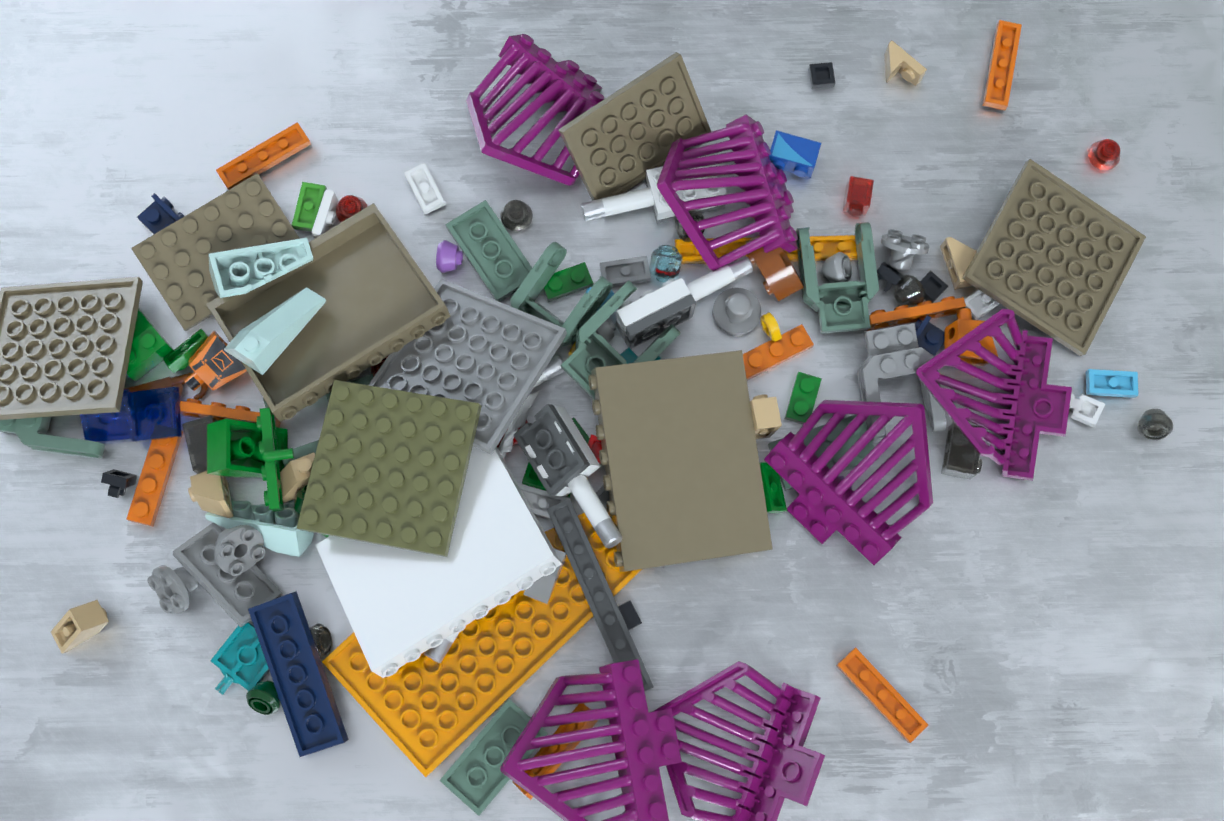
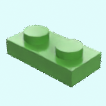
(308, 206)

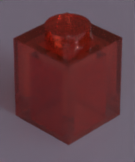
(858, 196)

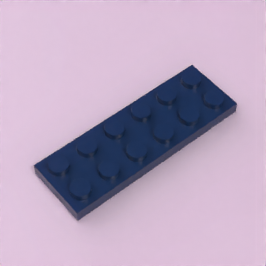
(298, 674)

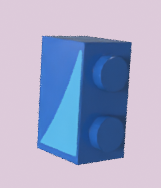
(794, 154)

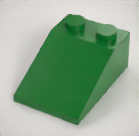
(147, 348)
(235, 448)

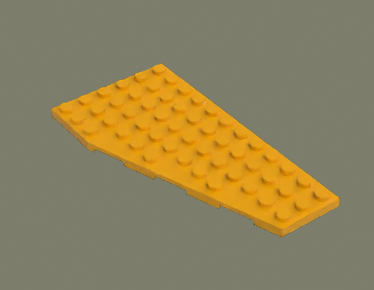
(438, 705)

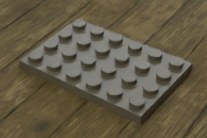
(634, 129)
(180, 252)

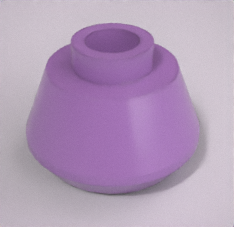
(448, 256)

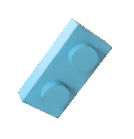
(1111, 383)

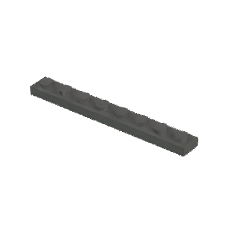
(595, 586)

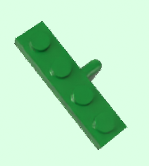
(271, 455)

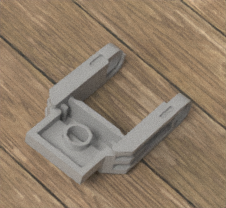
(890, 355)

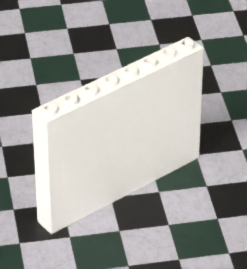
(414, 599)

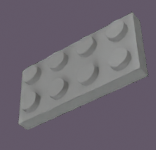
(231, 592)

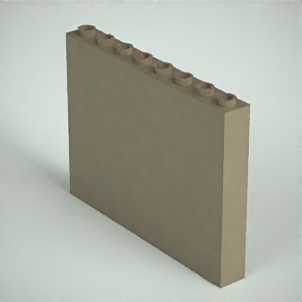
(371, 309)
(680, 460)

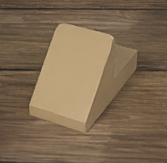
(900, 61)

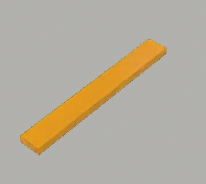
(823, 248)

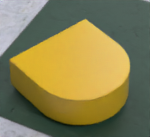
(770, 326)

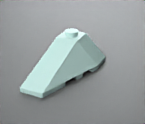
(250, 267)
(270, 335)
(277, 528)

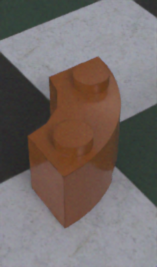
(777, 270)

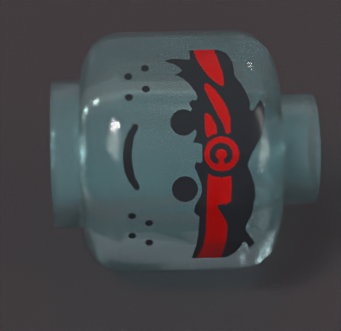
(665, 263)

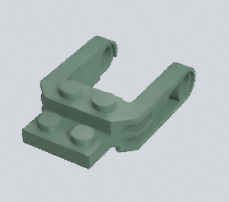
(536, 280)
(840, 304)
(595, 351)
(32, 433)

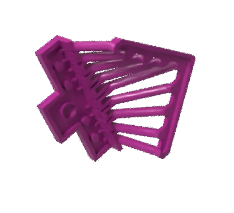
(558, 82)
(757, 176)
(1033, 403)
(828, 501)
(639, 741)
(780, 766)

